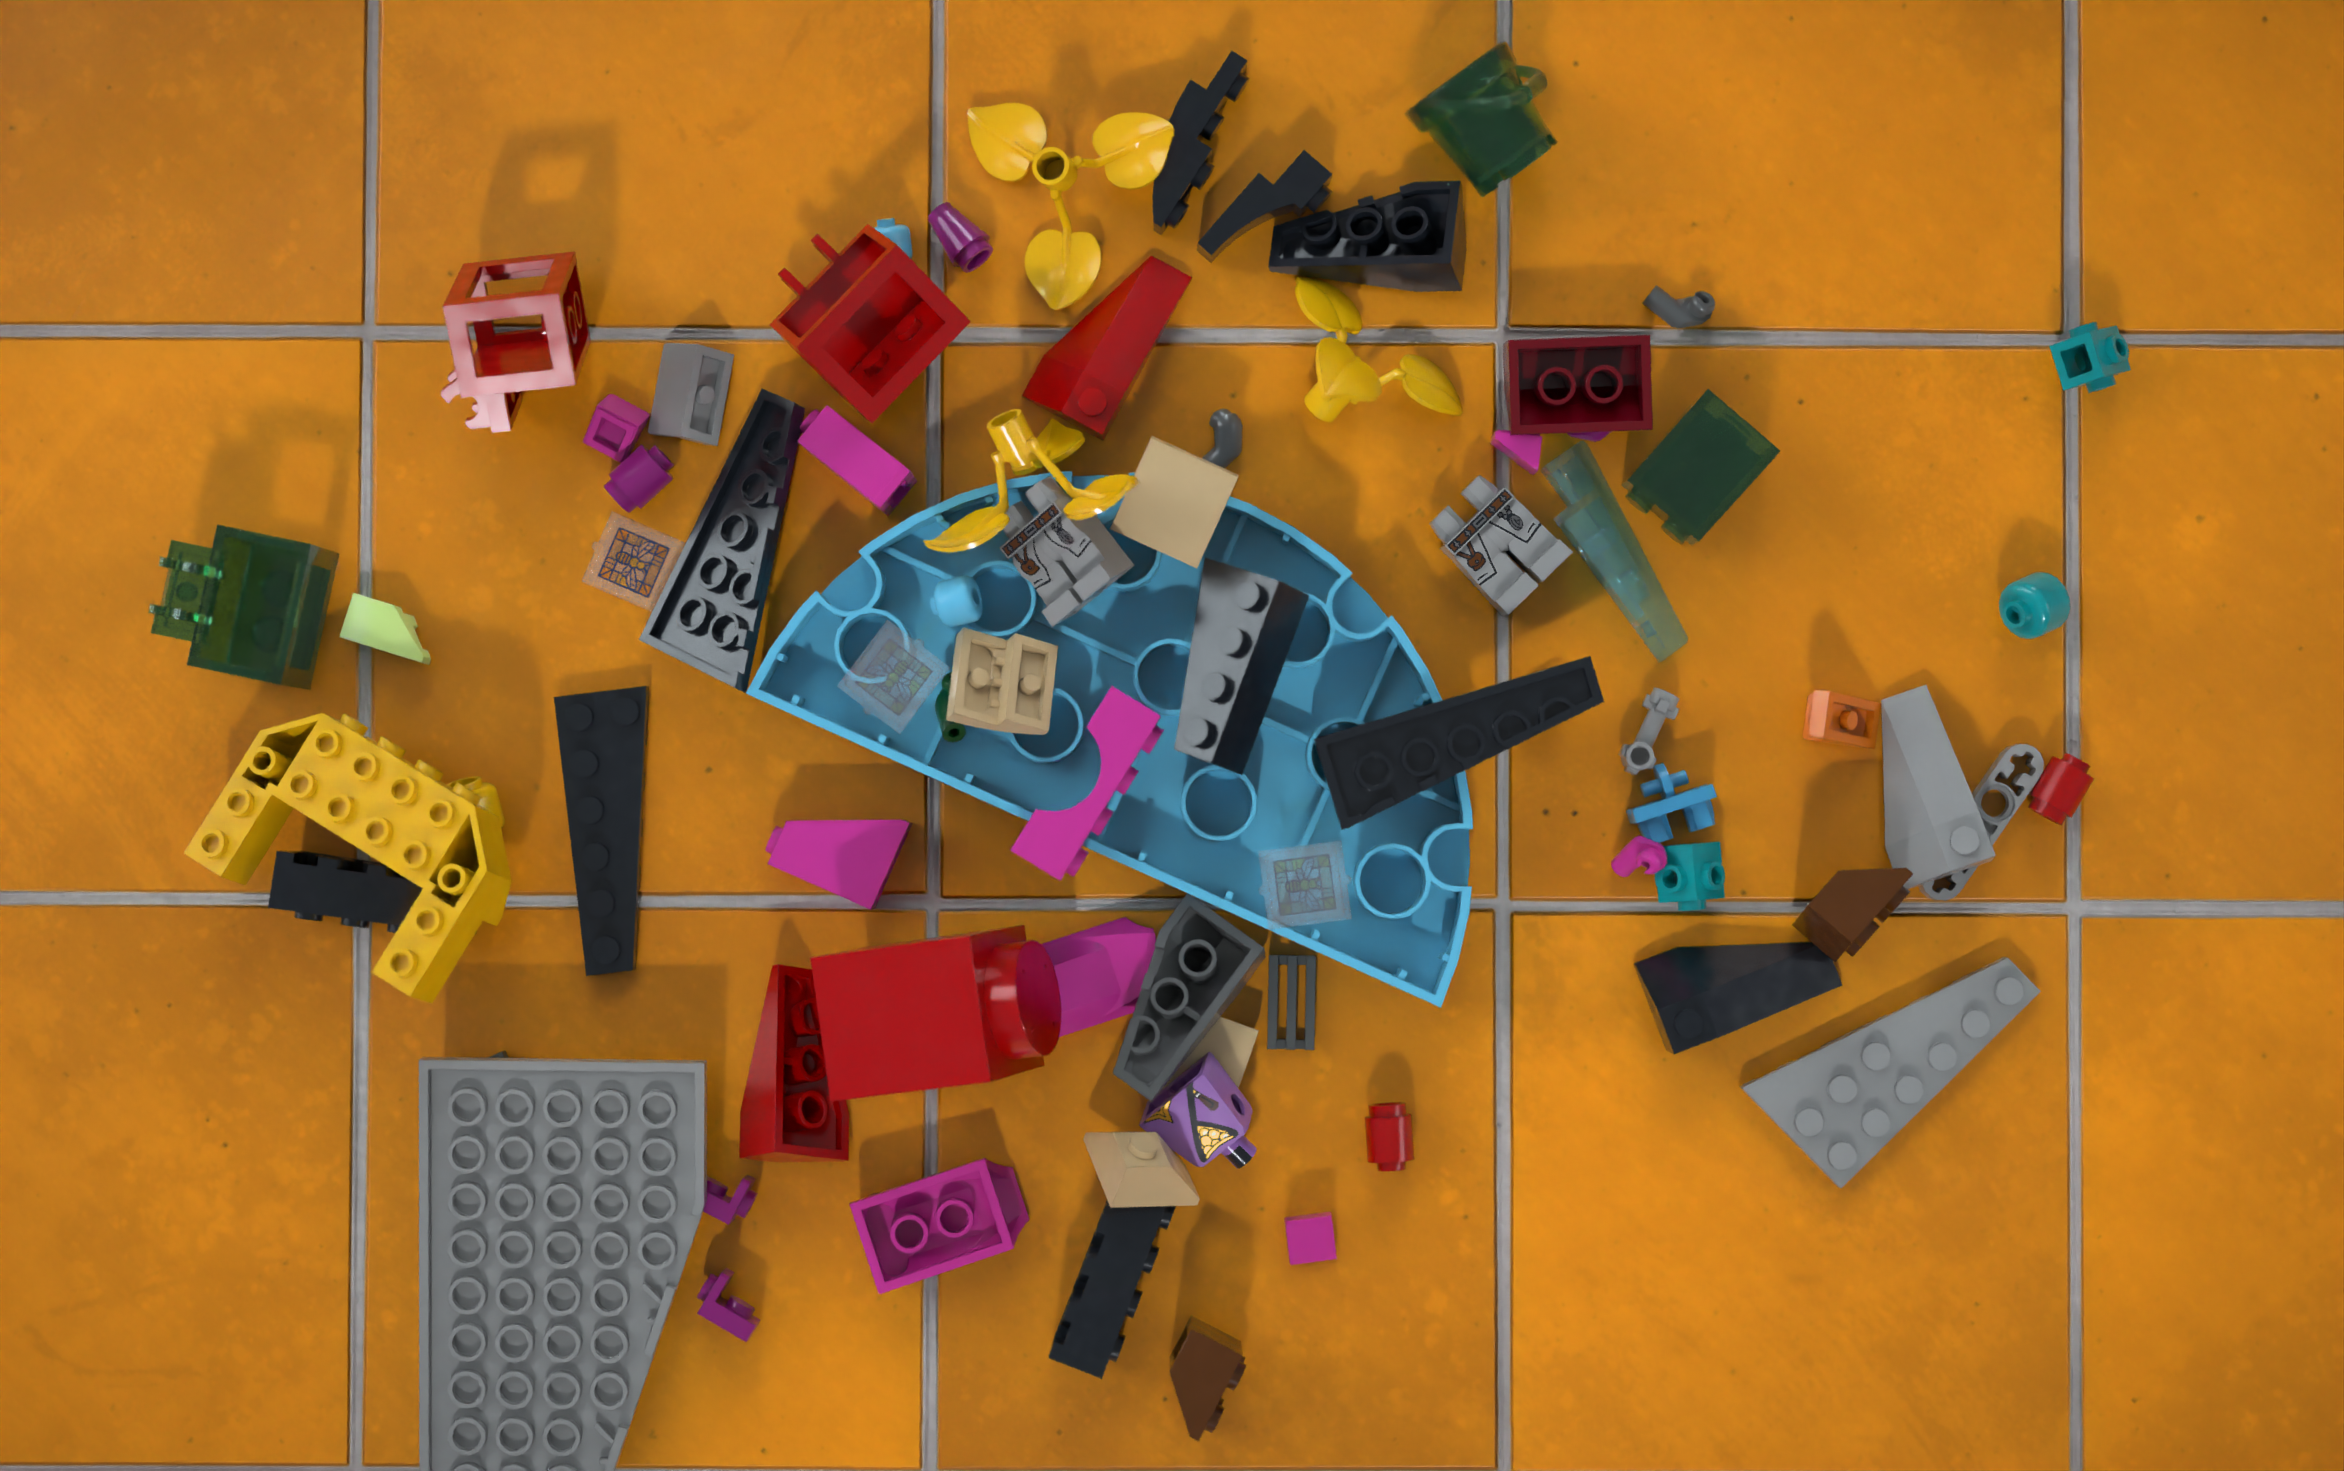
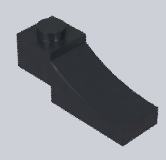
(1295, 191)

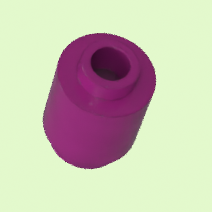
(639, 478)

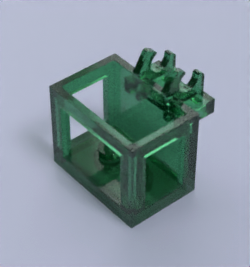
(248, 604)

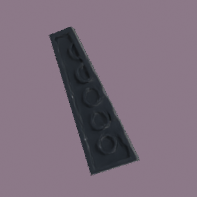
(1419, 748)
(604, 786)

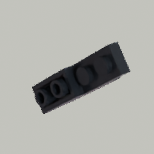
(1188, 158)

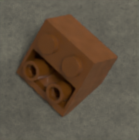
(1845, 908)
(1201, 1370)

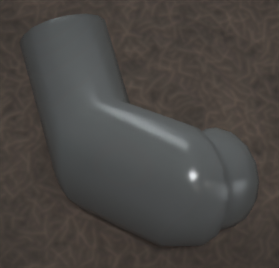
(1228, 438)

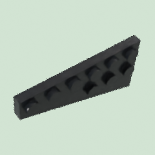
(722, 577)

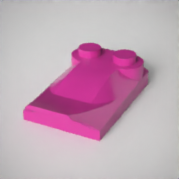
(1100, 972)
(939, 1222)

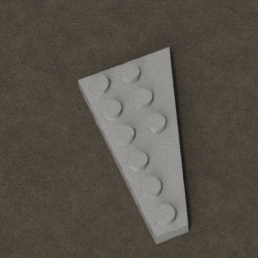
(1872, 1081)

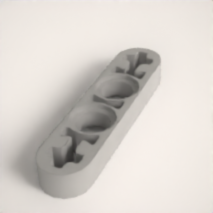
(1995, 825)

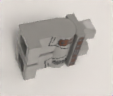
(1497, 529)
(1061, 556)

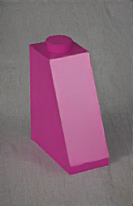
(856, 459)
(840, 855)

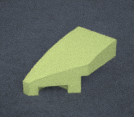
(383, 628)

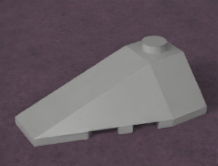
(1927, 801)

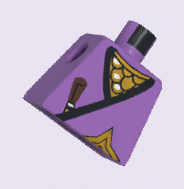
(1202, 1115)

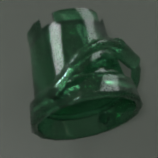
(1487, 118)

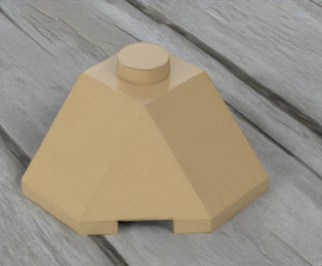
(1139, 1170)

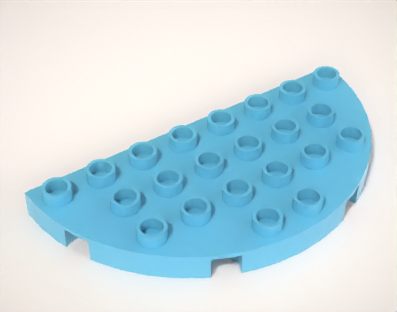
(1180, 815)

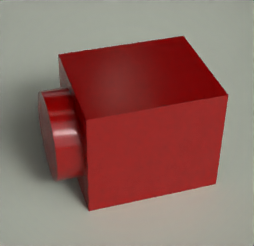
(935, 1012)

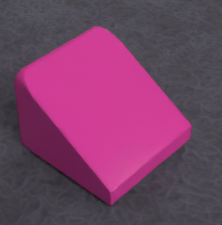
(615, 427)
(1520, 448)
(1310, 1238)

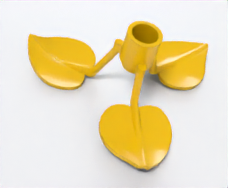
(1014, 135)
(1345, 376)
(1027, 454)

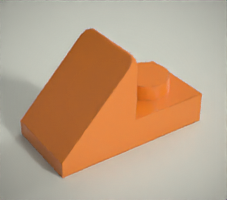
(1841, 719)

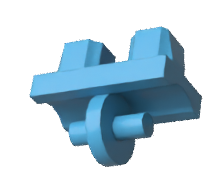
(1694, 804)

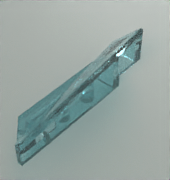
(1611, 550)

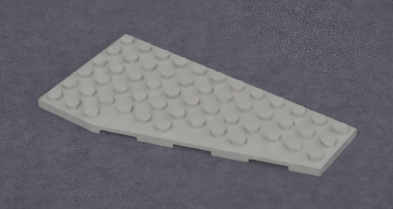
(549, 1251)

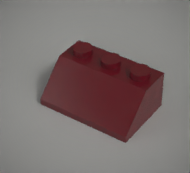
(1578, 384)

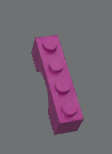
(1055, 837)

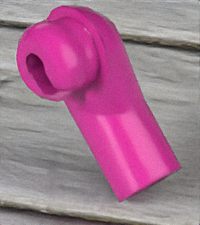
(1637, 853)

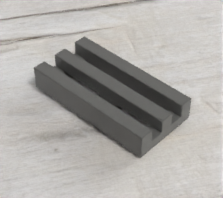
(1291, 1042)

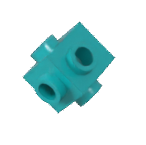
(2091, 357)
(1691, 875)

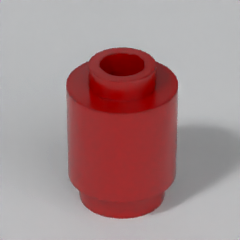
(2060, 788)
(1389, 1136)

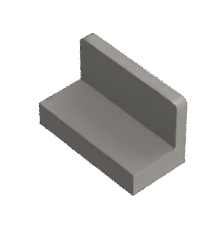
(691, 393)

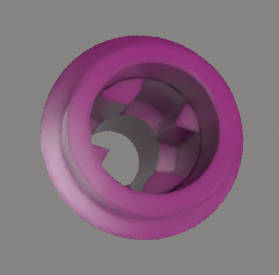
(961, 239)

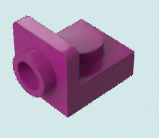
(727, 1208)
(731, 1314)

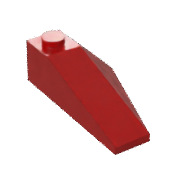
(1101, 357)
(786, 1093)

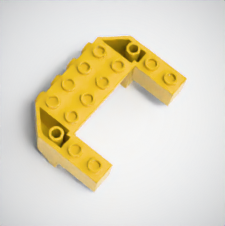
(384, 809)

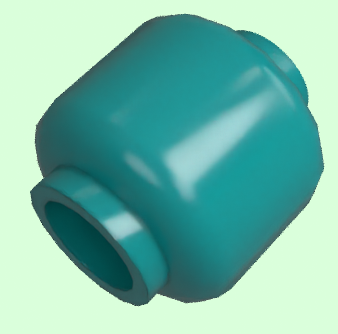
(2034, 605)

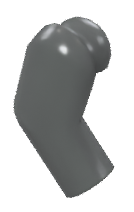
(1680, 312)

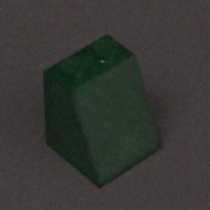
(1699, 469)

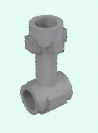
(1640, 753)

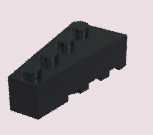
(341, 888)
(1107, 1287)

